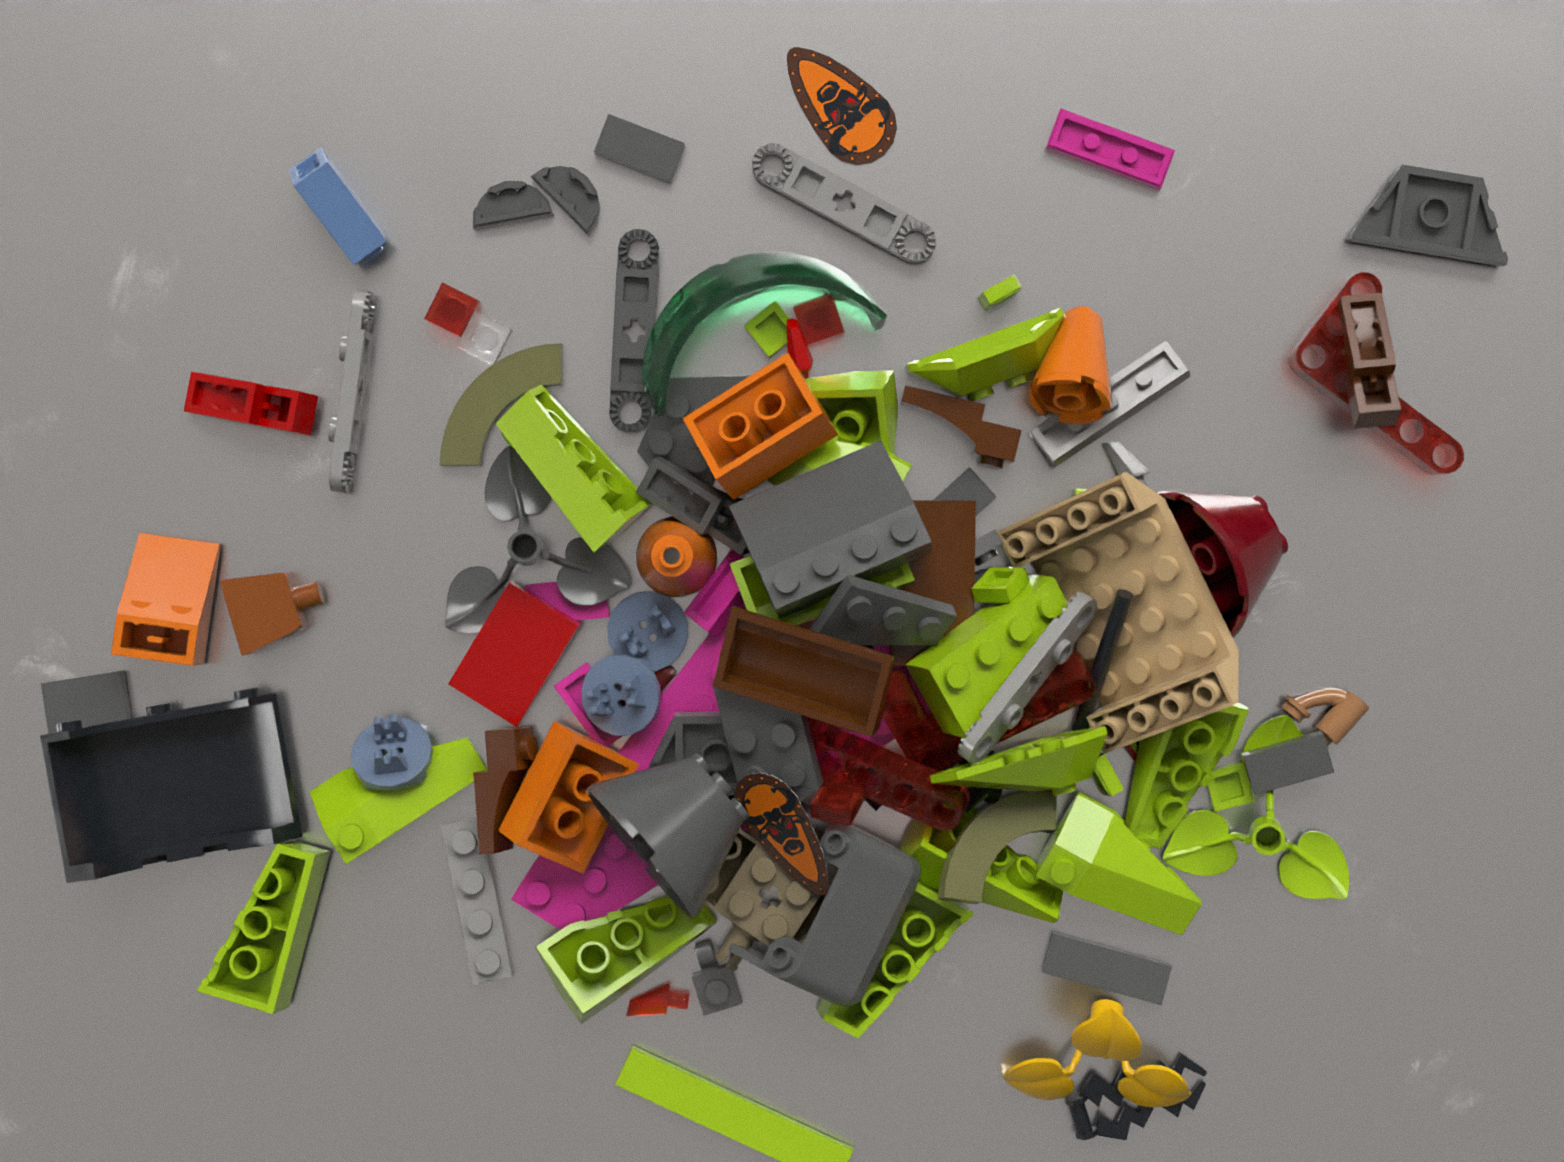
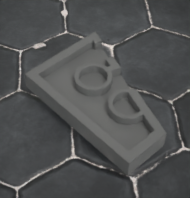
(883, 615)

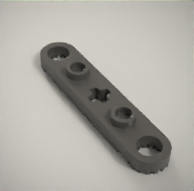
(633, 301)

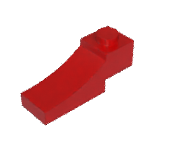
(251, 403)

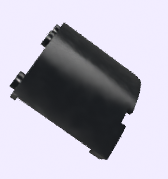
(170, 785)

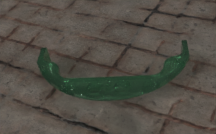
(729, 283)

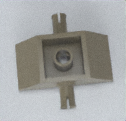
(738, 898)

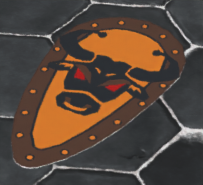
(841, 107)
(783, 829)

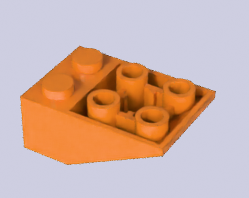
(167, 600)

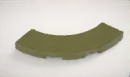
(491, 394)
(987, 835)

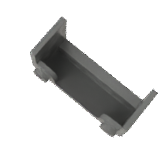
(851, 922)

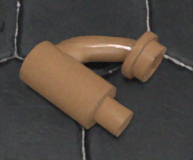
(1338, 721)

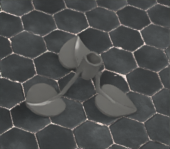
(585, 574)

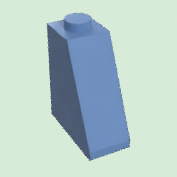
(337, 207)

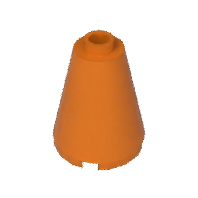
(1074, 371)
(695, 564)

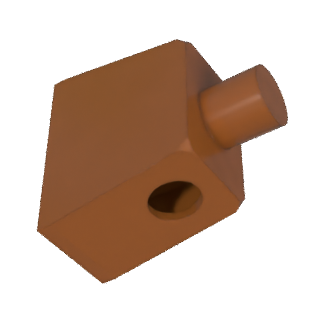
(268, 608)

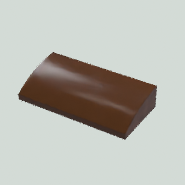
(949, 569)
(804, 671)

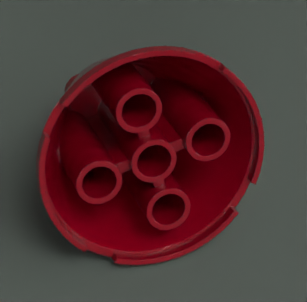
(1232, 545)

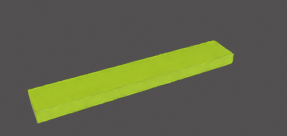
(727, 1111)

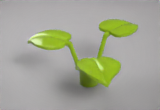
(1205, 847)

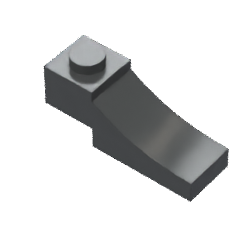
(692, 502)

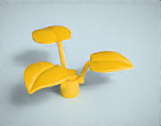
(1108, 1036)

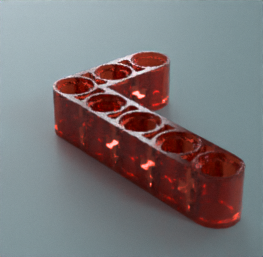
(1332, 361)
(927, 744)
(892, 773)

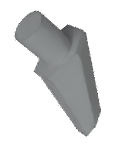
(1125, 461)

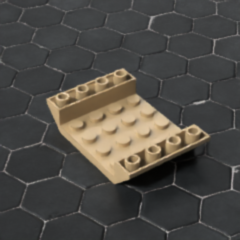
(1174, 645)

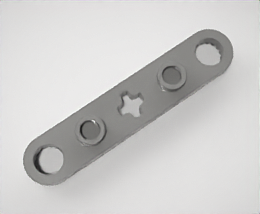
(817, 187)
(345, 428)
(1007, 704)

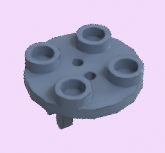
(662, 618)
(639, 691)
(395, 768)

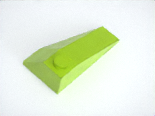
(362, 817)
(1109, 866)

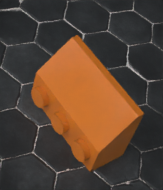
(760, 426)
(552, 805)

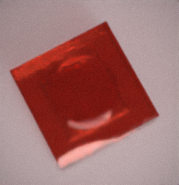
(451, 309)
(818, 318)
(837, 803)

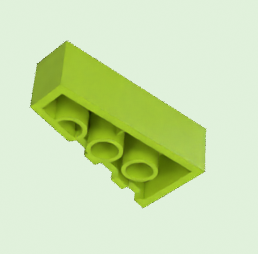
(572, 468)
(982, 652)
(271, 932)
(919, 934)

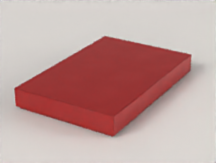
(514, 653)

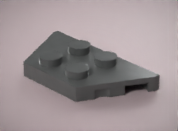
(1433, 216)
(669, 434)
(698, 733)
(769, 742)

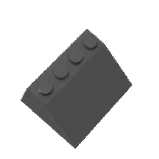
(831, 524)

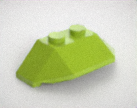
(990, 360)

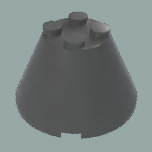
(675, 823)

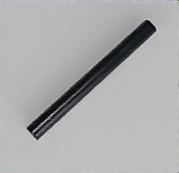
(1104, 655)

